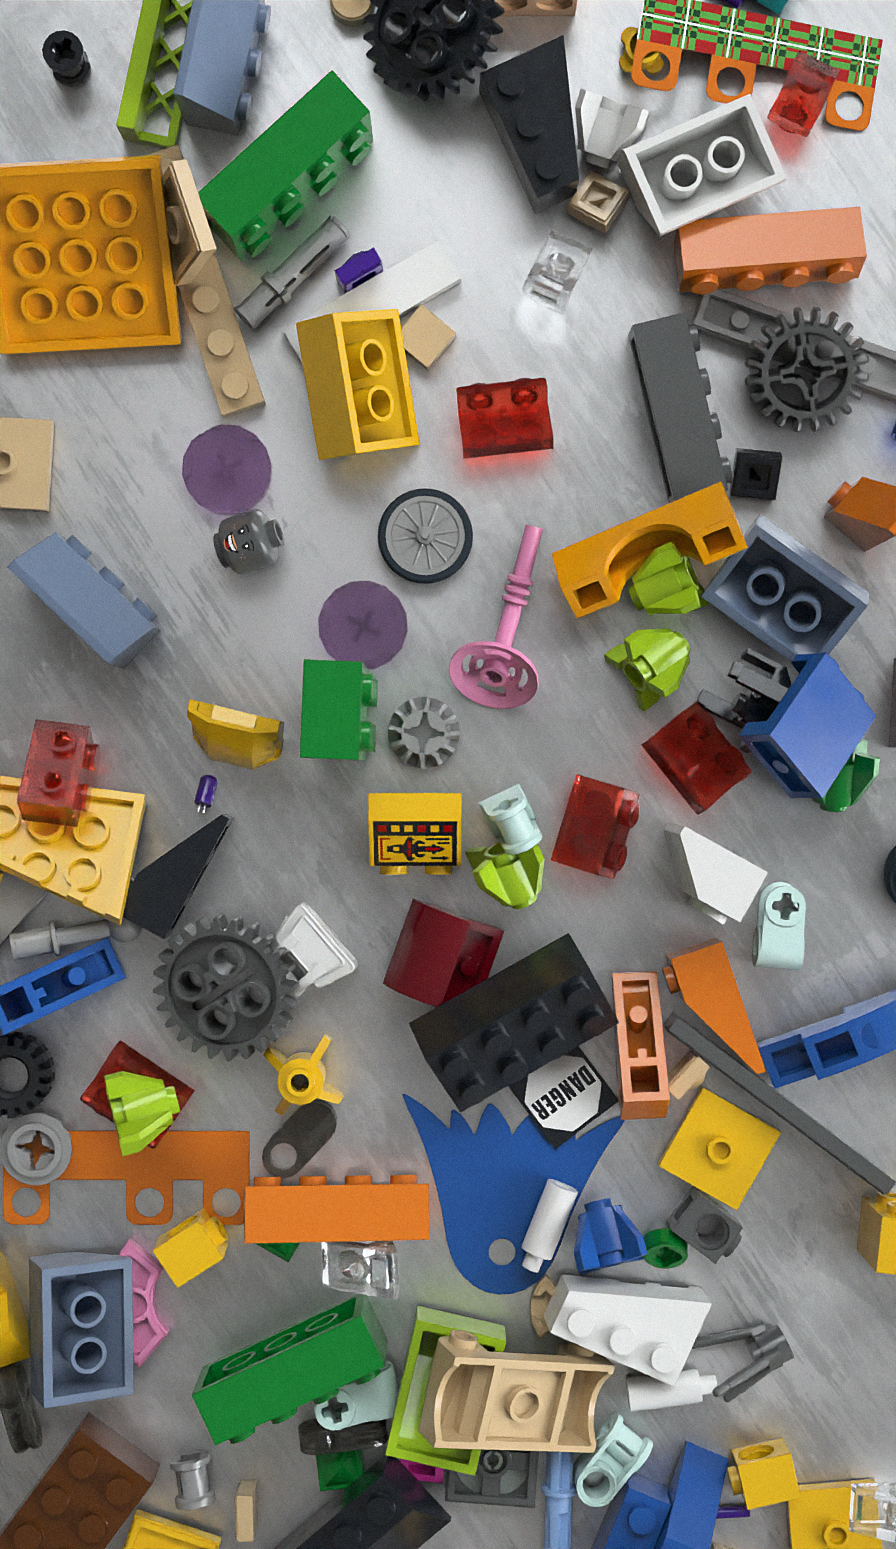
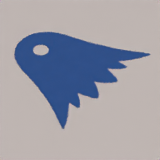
(494, 1184)

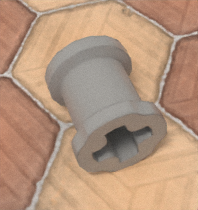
(192, 1480)

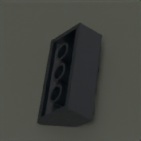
(375, 1511)

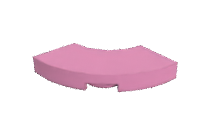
(148, 1326)

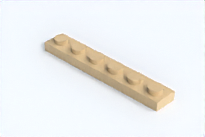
(218, 331)

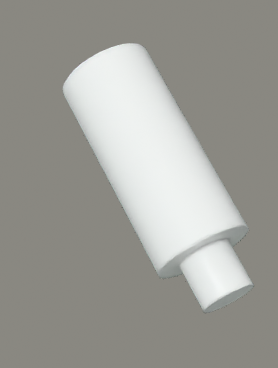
(547, 1223)
(650, 1393)

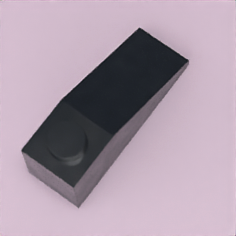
(166, 885)

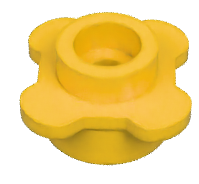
(651, 62)

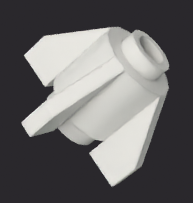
(606, 127)

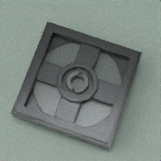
(500, 1479)

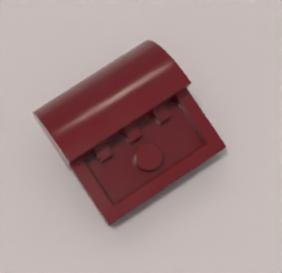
(440, 954)

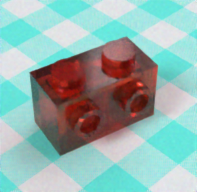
(57, 773)

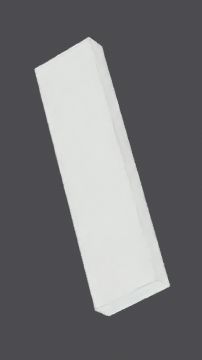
(398, 287)

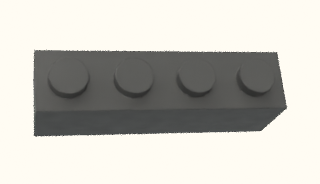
(678, 406)

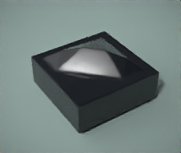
(755, 474)

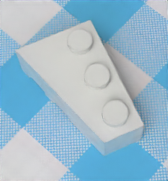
(630, 1322)

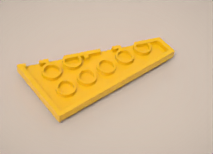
(79, 863)

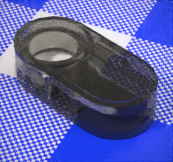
(306, 1131)
(19, 1409)
(318, 1440)

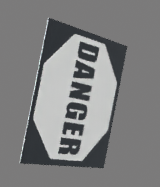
(564, 1096)

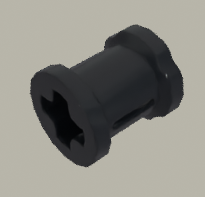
(65, 45)

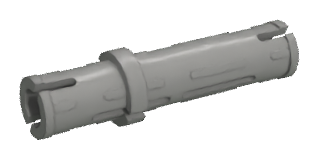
(292, 272)

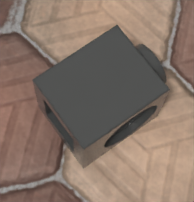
(692, 1211)

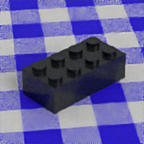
(513, 1023)

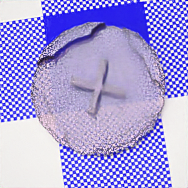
(227, 470)
(363, 624)

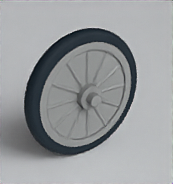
(425, 536)

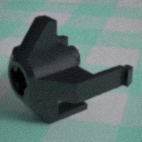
(760, 697)

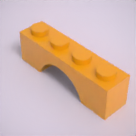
(599, 566)

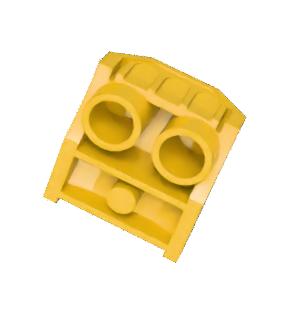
(235, 735)

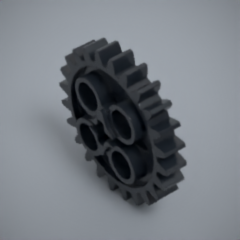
(430, 29)

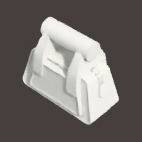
(313, 949)

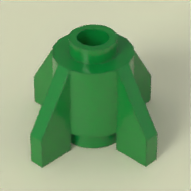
(851, 781)

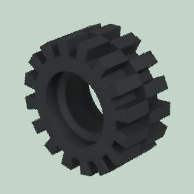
(38, 1069)

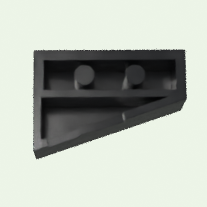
(535, 121)

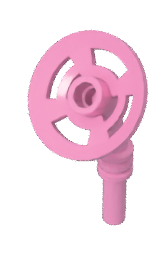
(501, 654)

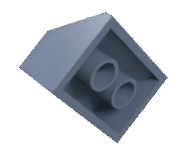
(219, 61)
(786, 593)
(87, 598)
(80, 1327)

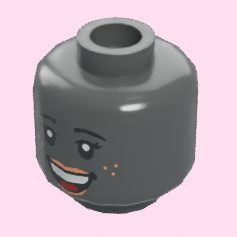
(248, 541)

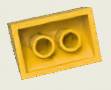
(357, 383)

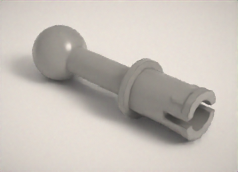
(49, 939)

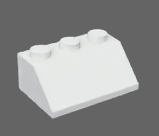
(701, 166)
(713, 876)

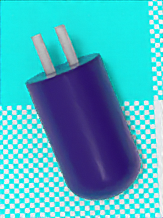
(205, 792)

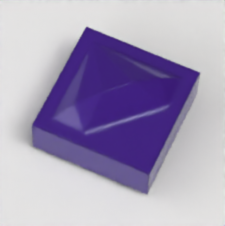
(358, 269)

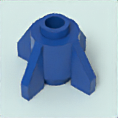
(606, 1238)

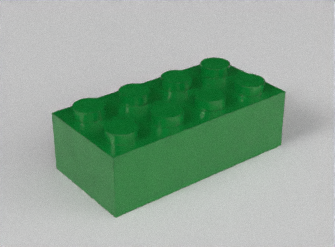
(287, 167)
(336, 710)
(291, 1369)

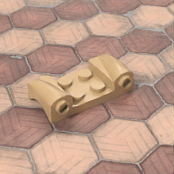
(512, 1398)

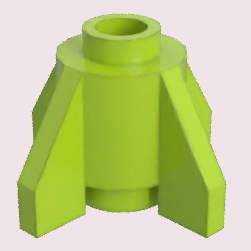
(667, 583)
(652, 663)
(505, 877)
(139, 1108)

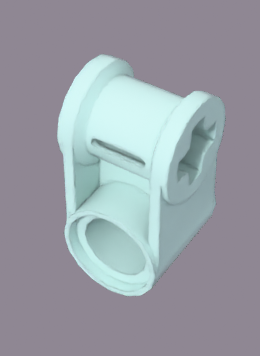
(511, 820)
(778, 936)
(361, 1402)
(616, 1455)

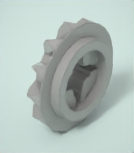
(437, 749)
(20, 1161)

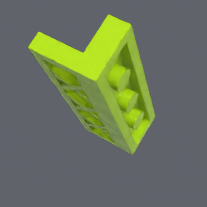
(142, 71)

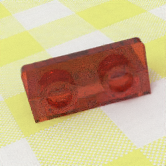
(596, 827)

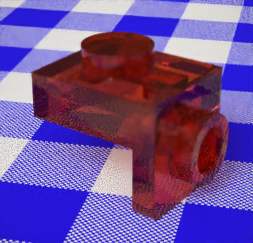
(803, 94)

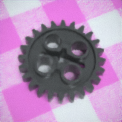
(202, 952)

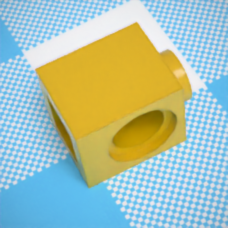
(191, 1247)
(763, 1474)

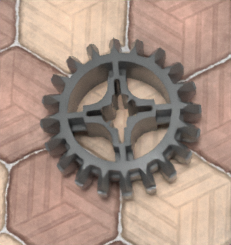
(828, 366)

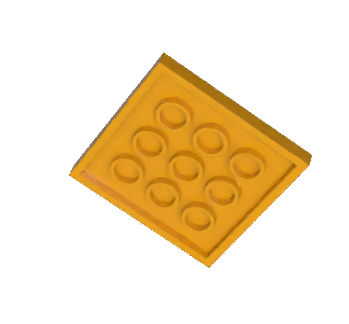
(85, 256)

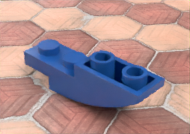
(833, 1044)

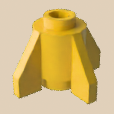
(305, 1064)

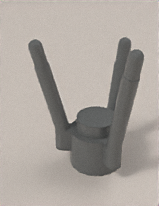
(768, 1352)

